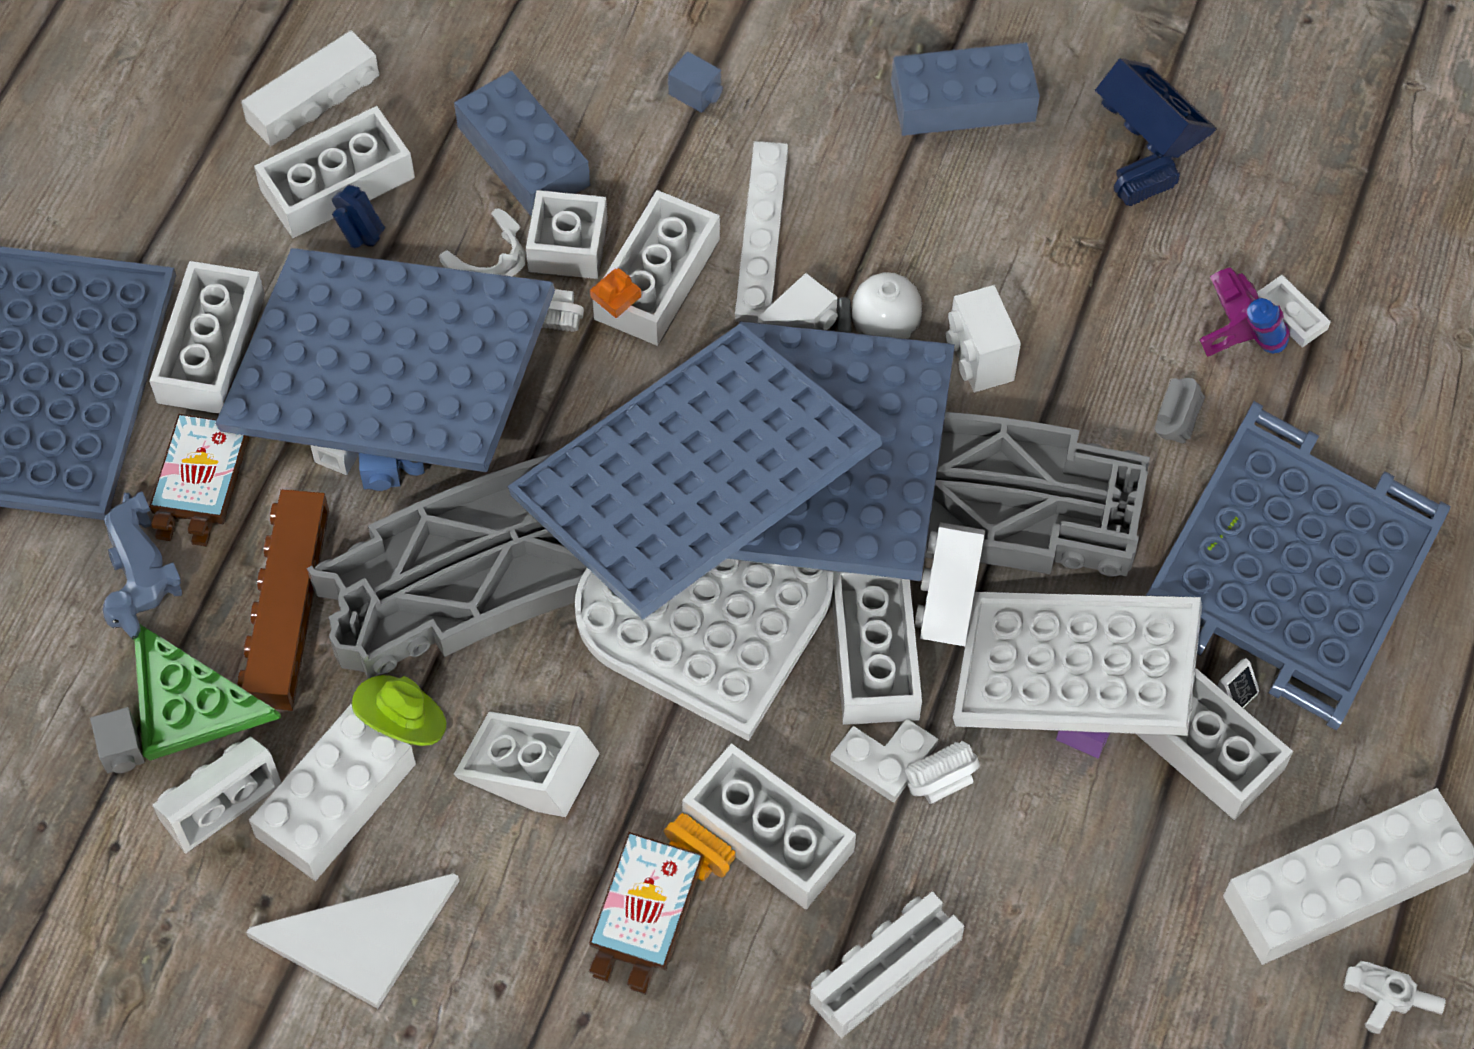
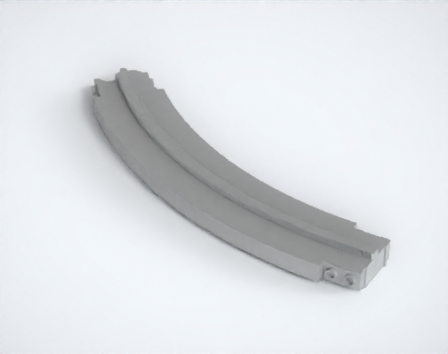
(484, 563)

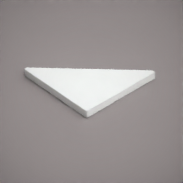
(360, 941)

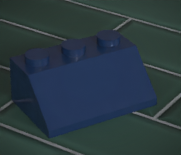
(1153, 108)

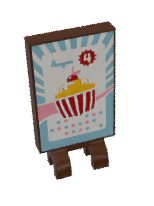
(196, 478)
(644, 909)

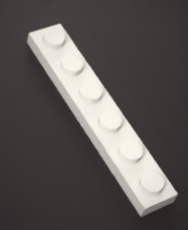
(761, 230)

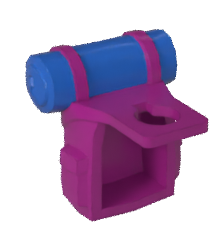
(1248, 316)

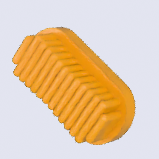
(693, 837)

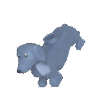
(141, 564)

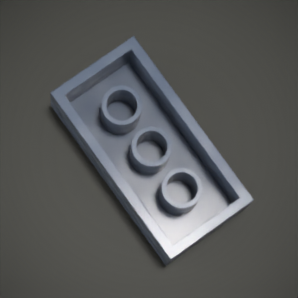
(964, 89)
(521, 141)

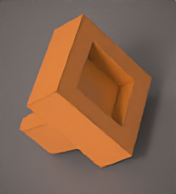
(615, 292)

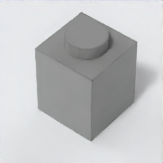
(117, 741)

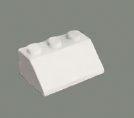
(217, 793)

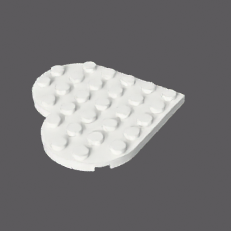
(715, 644)

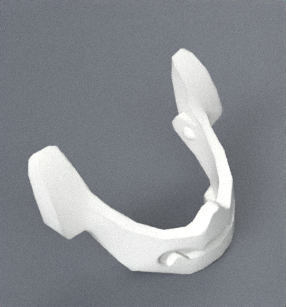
(508, 263)

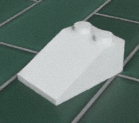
(529, 762)

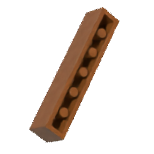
(285, 598)

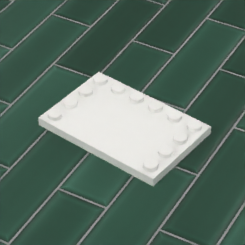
(1079, 663)

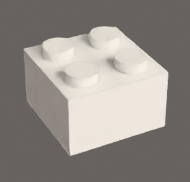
(567, 234)
(983, 338)

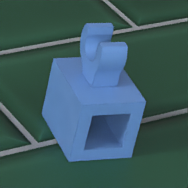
(384, 472)

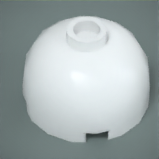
(887, 306)

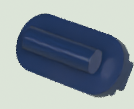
(1145, 179)
(357, 217)

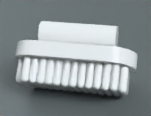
(563, 313)
(942, 772)

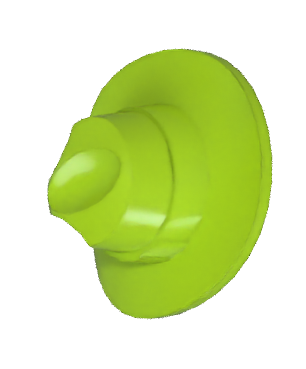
(399, 710)

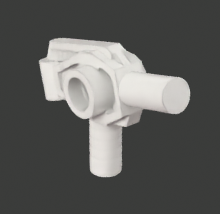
(1390, 990)

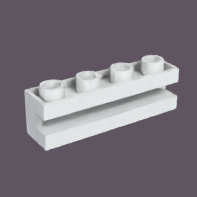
(885, 964)

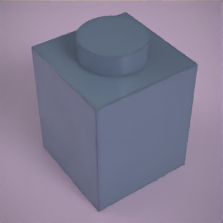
(695, 82)

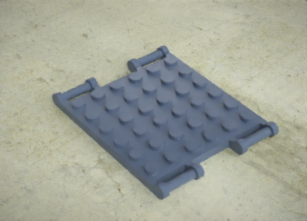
(1307, 566)

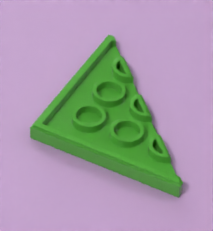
(187, 701)

